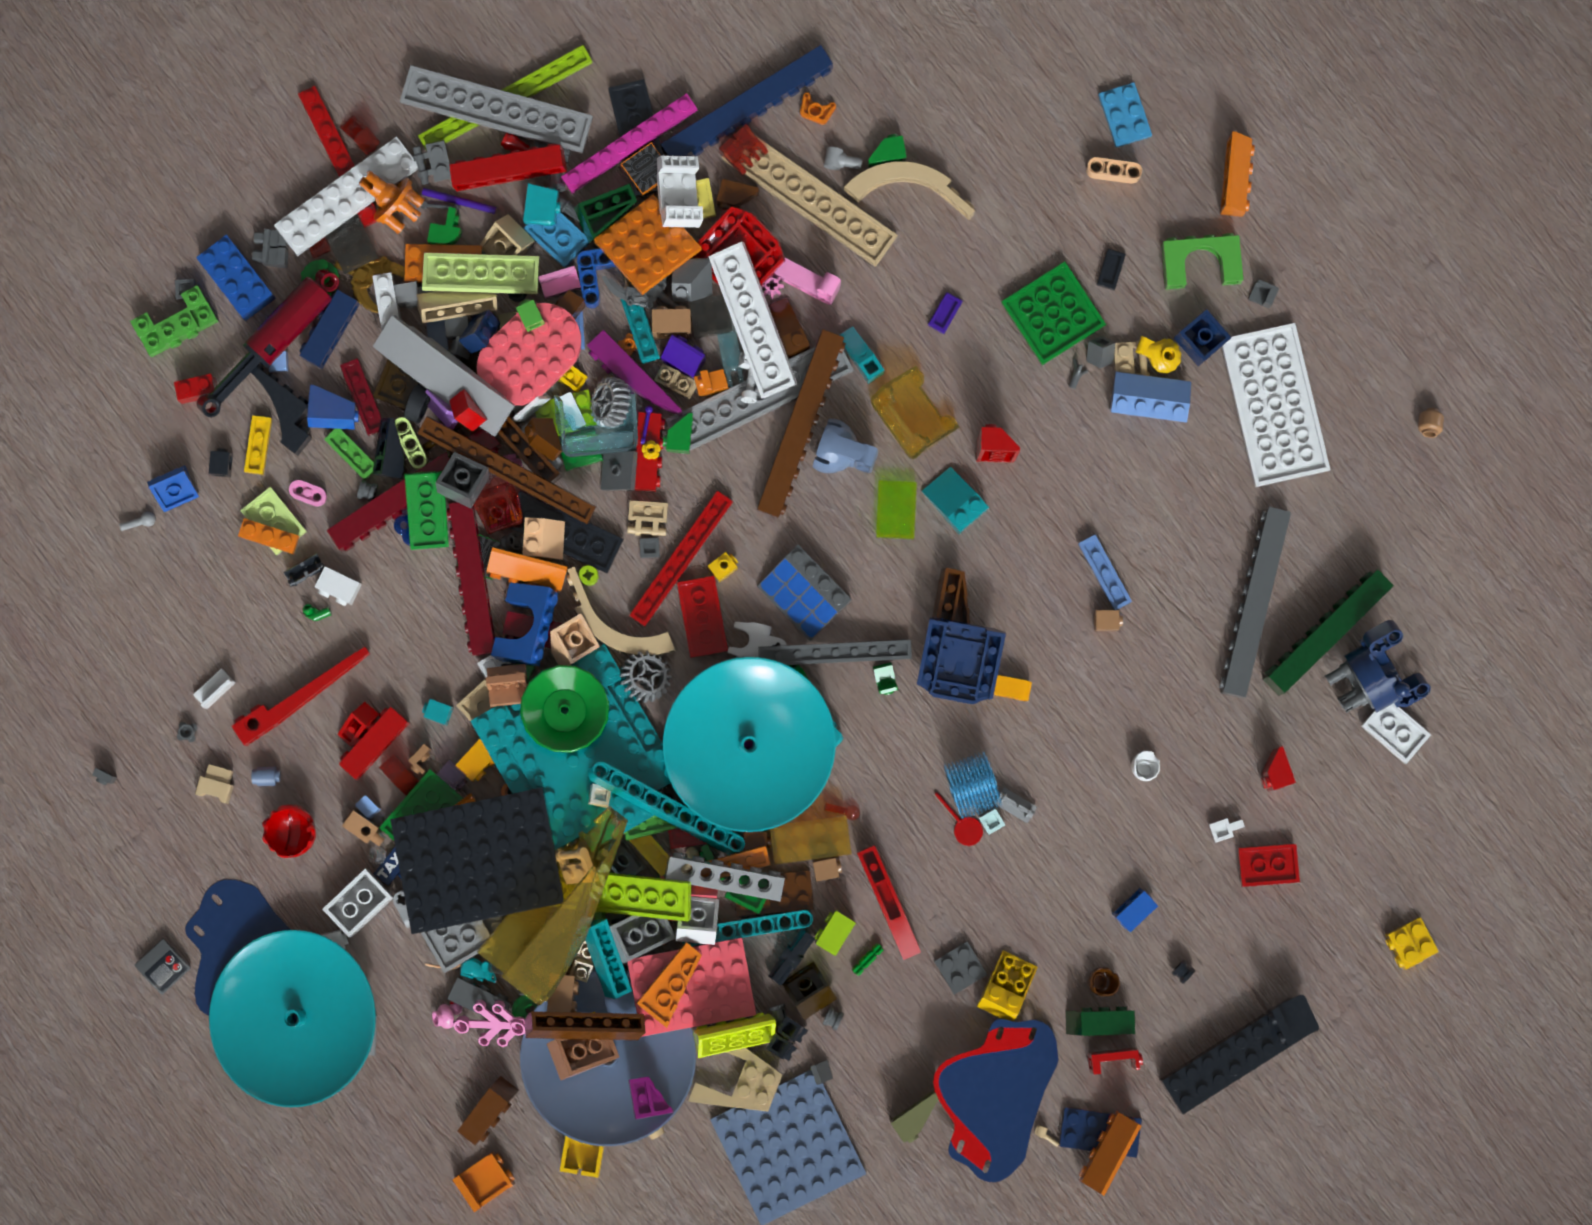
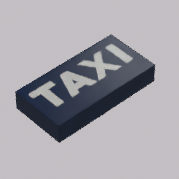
(388, 869)

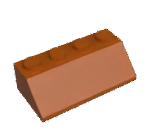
(1236, 175)
(525, 569)
(1109, 1153)

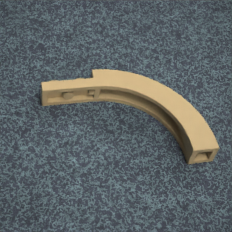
(907, 172)
(626, 644)

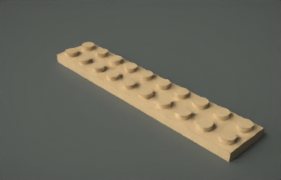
(820, 204)

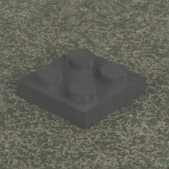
(960, 967)

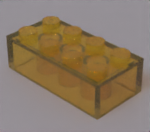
(810, 840)

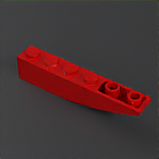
(888, 902)

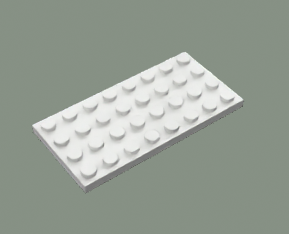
(1275, 405)

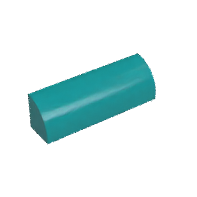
(607, 960)

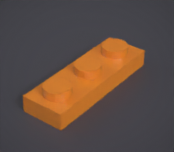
(268, 536)

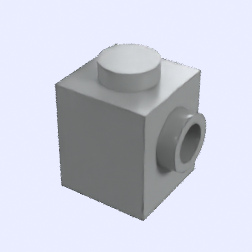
(407, 294)

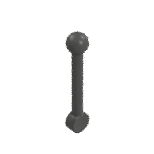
(425, 205)

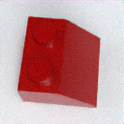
(1277, 771)

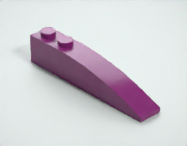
(617, 362)

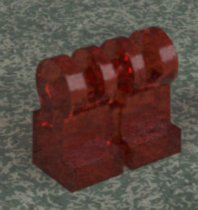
(742, 140)

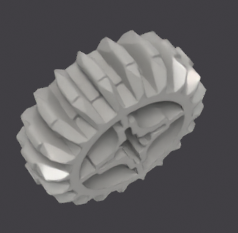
(610, 402)
(647, 684)

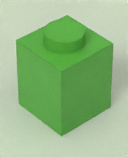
(530, 314)

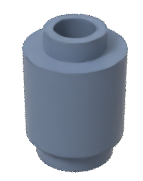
(266, 776)

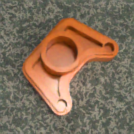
(815, 111)

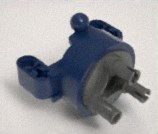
(1375, 676)

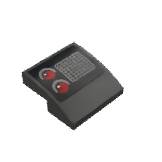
(162, 966)

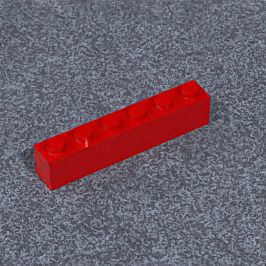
(508, 167)

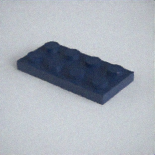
(1082, 1128)

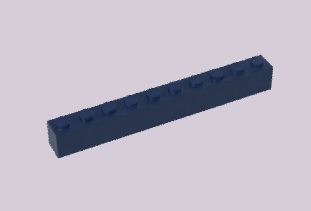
(749, 104)

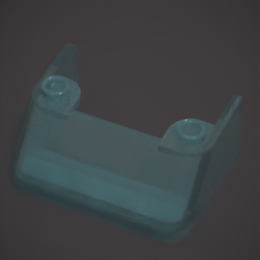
(596, 439)

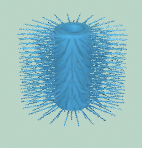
(972, 785)

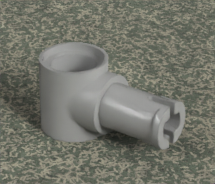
(837, 159)

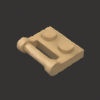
(1125, 360)
(574, 871)

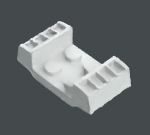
(678, 191)

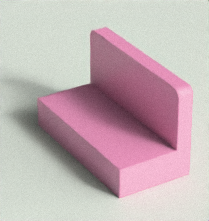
(559, 282)

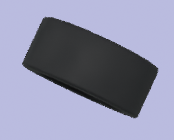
(417, 404)

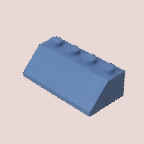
(1150, 396)

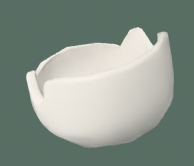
(1145, 765)

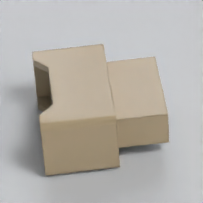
(216, 783)

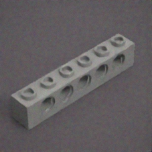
(772, 891)

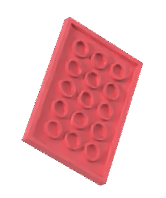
(714, 993)

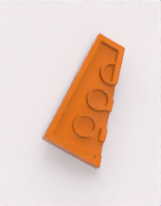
(666, 991)

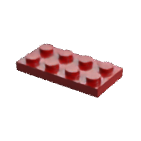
(702, 616)

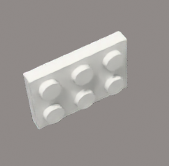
(1396, 732)

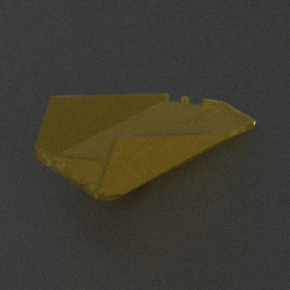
(541, 943)

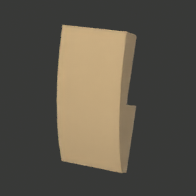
(675, 381)
(582, 964)

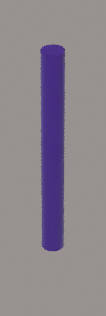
(458, 200)

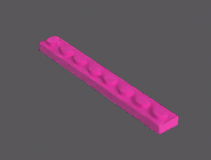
(629, 143)

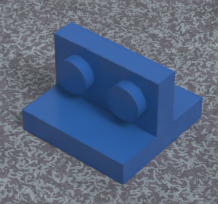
(173, 488)

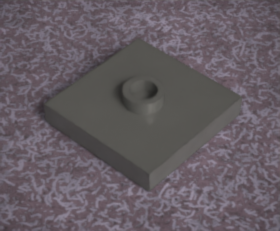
(619, 471)

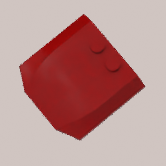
(744, 226)

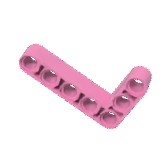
(819, 287)

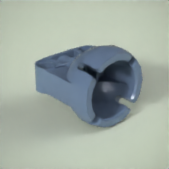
(842, 450)

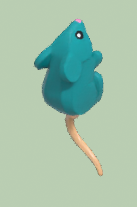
(472, 969)

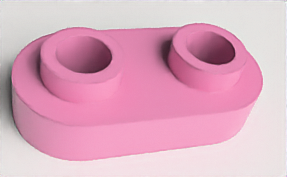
(308, 493)

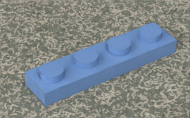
(1104, 572)

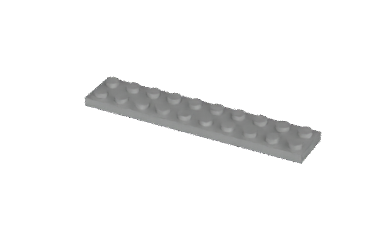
(496, 109)
(727, 411)

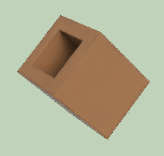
(1107, 620)
(827, 869)

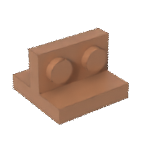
(506, 684)

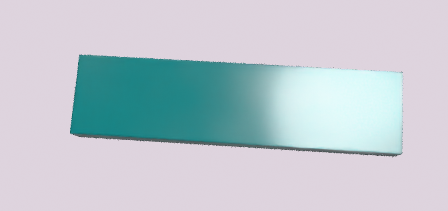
(641, 332)

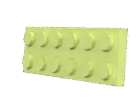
(480, 273)

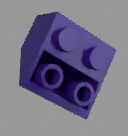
(683, 357)

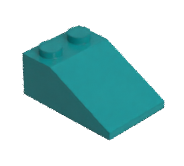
(955, 500)

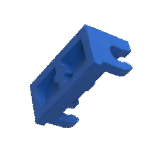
(1135, 910)

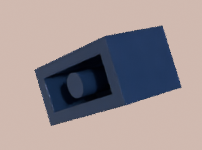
(479, 331)

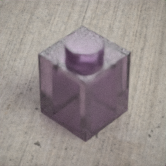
(452, 776)

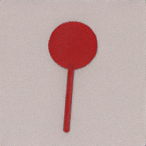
(967, 830)

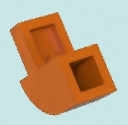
(711, 382)

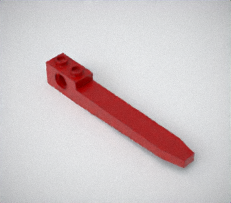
(275, 716)

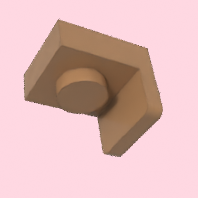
(420, 756)

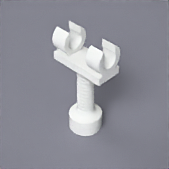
(748, 395)

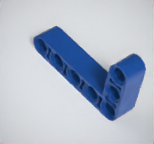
(590, 270)

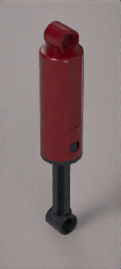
(274, 335)

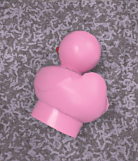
(445, 1015)

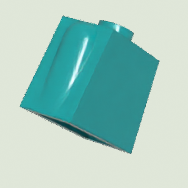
(541, 205)

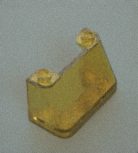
(911, 414)

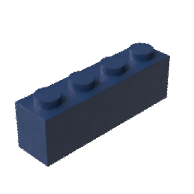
(329, 329)

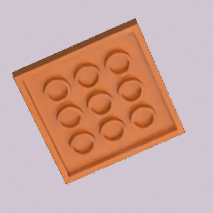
(644, 248)

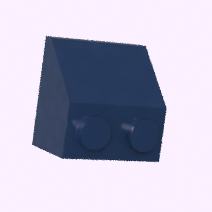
(1202, 337)

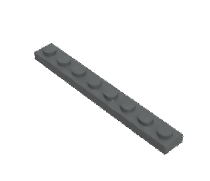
(837, 652)

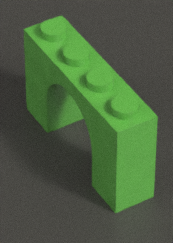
(1224, 248)

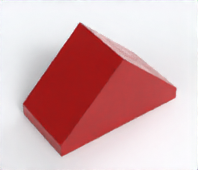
(467, 411)

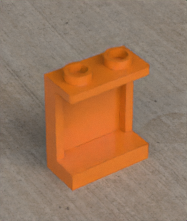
(484, 1181)

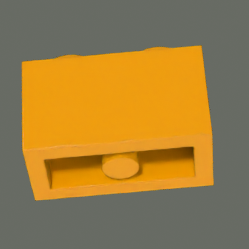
(475, 762)

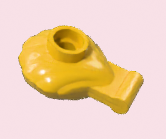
(1163, 354)

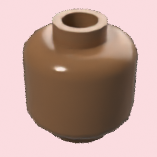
(1431, 423)

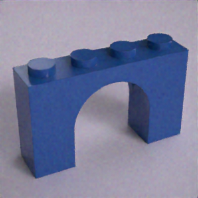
(530, 647)

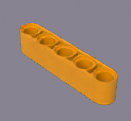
(1013, 688)

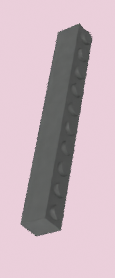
(1255, 602)

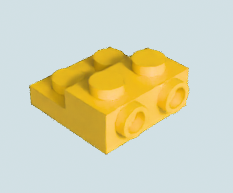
(1411, 943)

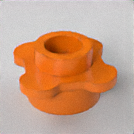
(623, 344)

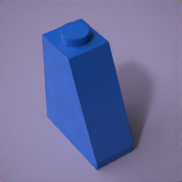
(330, 410)

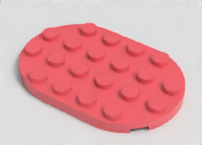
(530, 362)

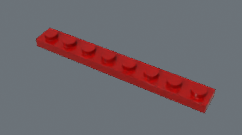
(332, 143)
(681, 558)

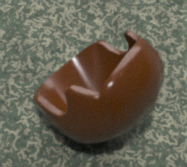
(1103, 982)

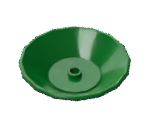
(561, 688)

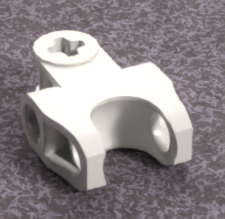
(758, 636)

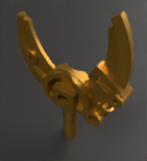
(363, 279)

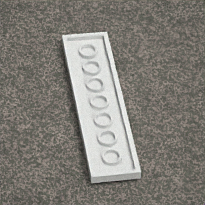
(343, 197)
(752, 320)

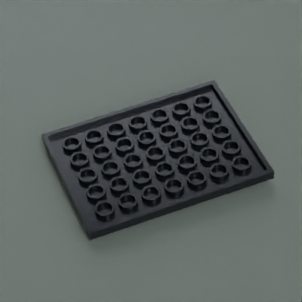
(477, 861)

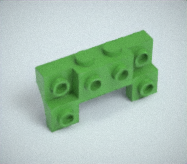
(177, 327)

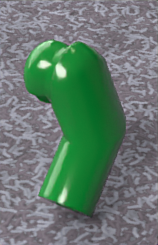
(315, 614)

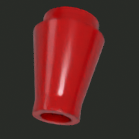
(512, 142)

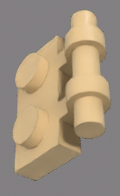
(648, 512)

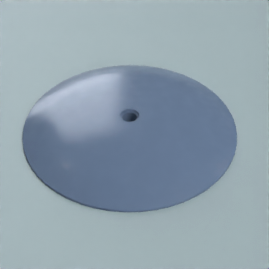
(598, 1102)

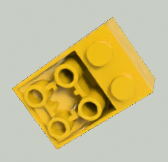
(1007, 986)

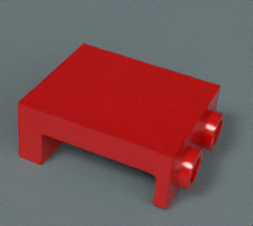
(1096, 1057)

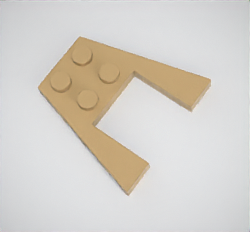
(753, 1090)

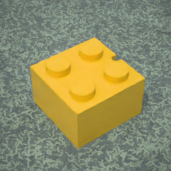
(581, 1156)

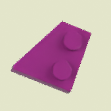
(646, 1099)

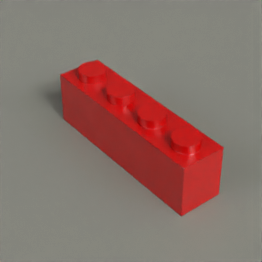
(647, 469)
(373, 743)

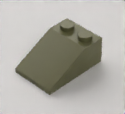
(912, 1119)

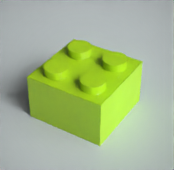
(834, 933)

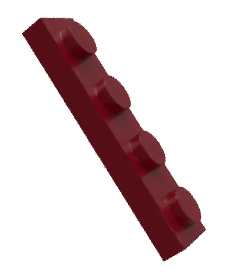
(362, 396)

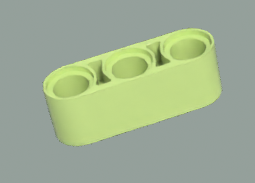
(404, 437)

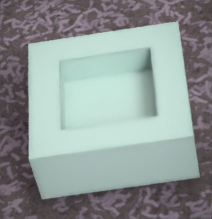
(992, 821)

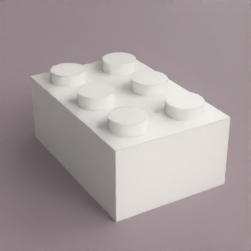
(358, 903)

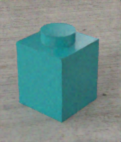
(437, 712)

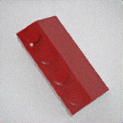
(995, 445)

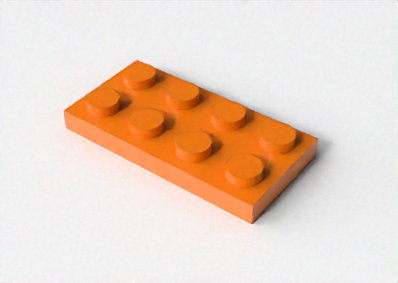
(415, 257)

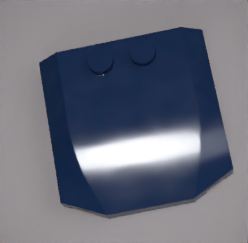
(960, 660)

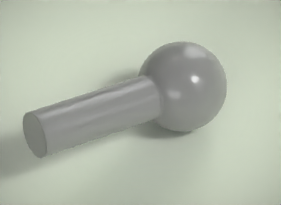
(146, 519)

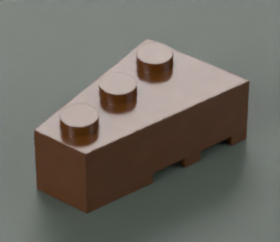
(952, 596)
(487, 1111)

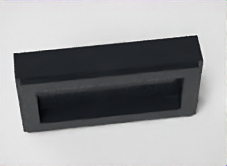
(1111, 269)

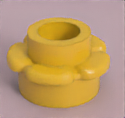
(651, 455)

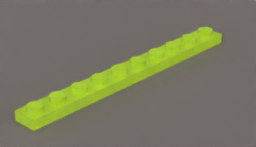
(524, 87)

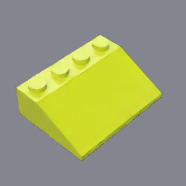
(734, 1035)

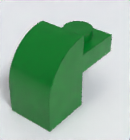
(448, 233)

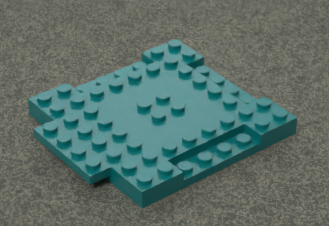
(625, 744)

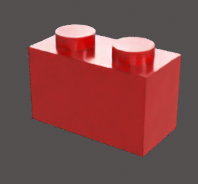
(192, 388)

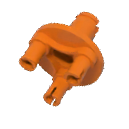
(392, 199)

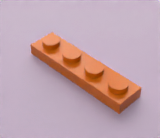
(754, 857)

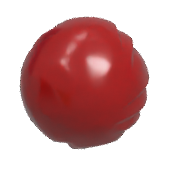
(289, 831)

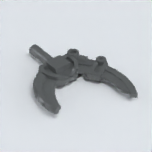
(634, 297)

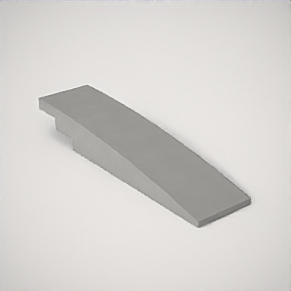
(440, 371)

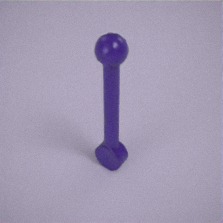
(648, 409)

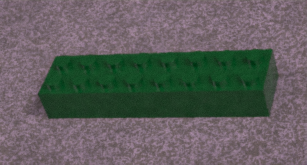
(1328, 632)

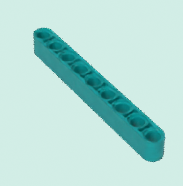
(656, 808)

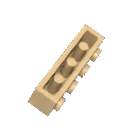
(448, 304)

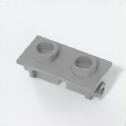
(1016, 805)

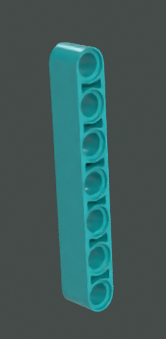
(757, 930)

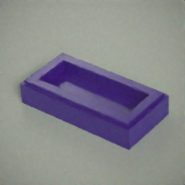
(945, 313)

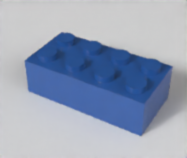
(236, 278)

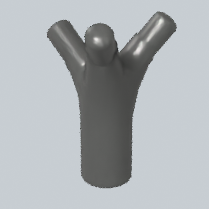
(1076, 374)

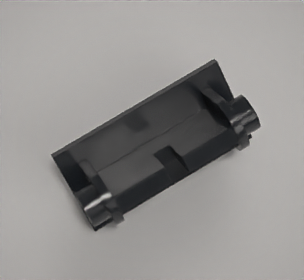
(304, 569)

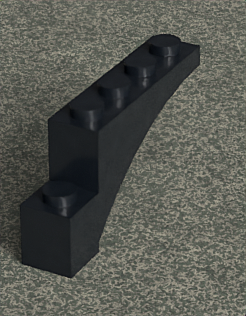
(289, 411)

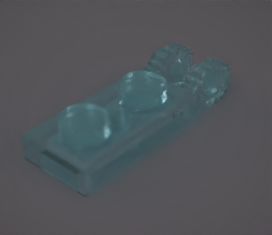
(730, 355)

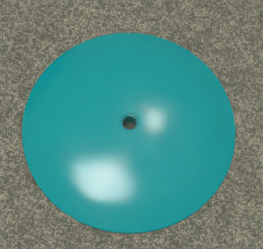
(788, 754)
(255, 1025)

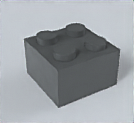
(462, 480)

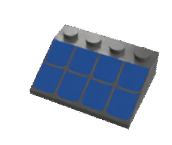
(804, 592)

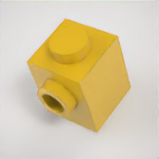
(723, 566)

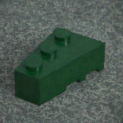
(603, 210)
(1100, 1021)

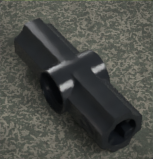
(791, 957)

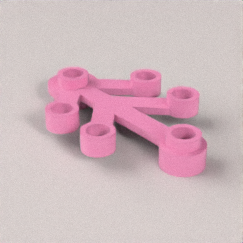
(493, 1023)

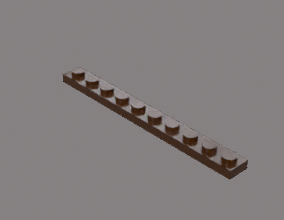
(507, 470)

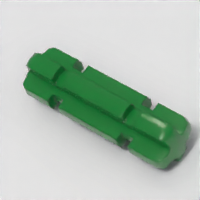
(867, 959)

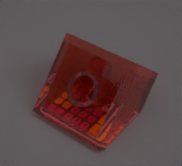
(499, 507)

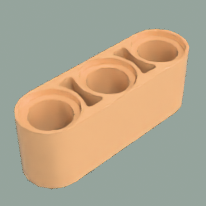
(1122, 166)

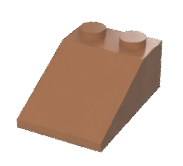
(580, 1055)

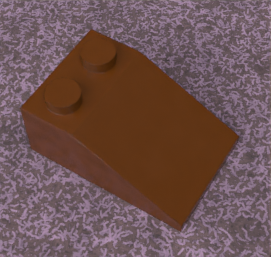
(789, 328)

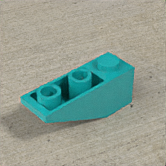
(862, 355)

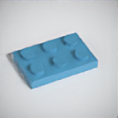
(1125, 115)
(560, 241)

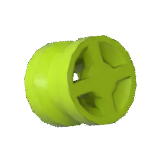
(591, 575)

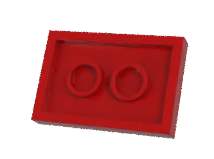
(1268, 865)

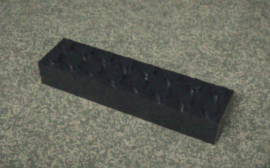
(1223, 1063)

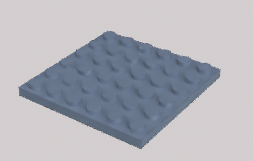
(791, 1150)

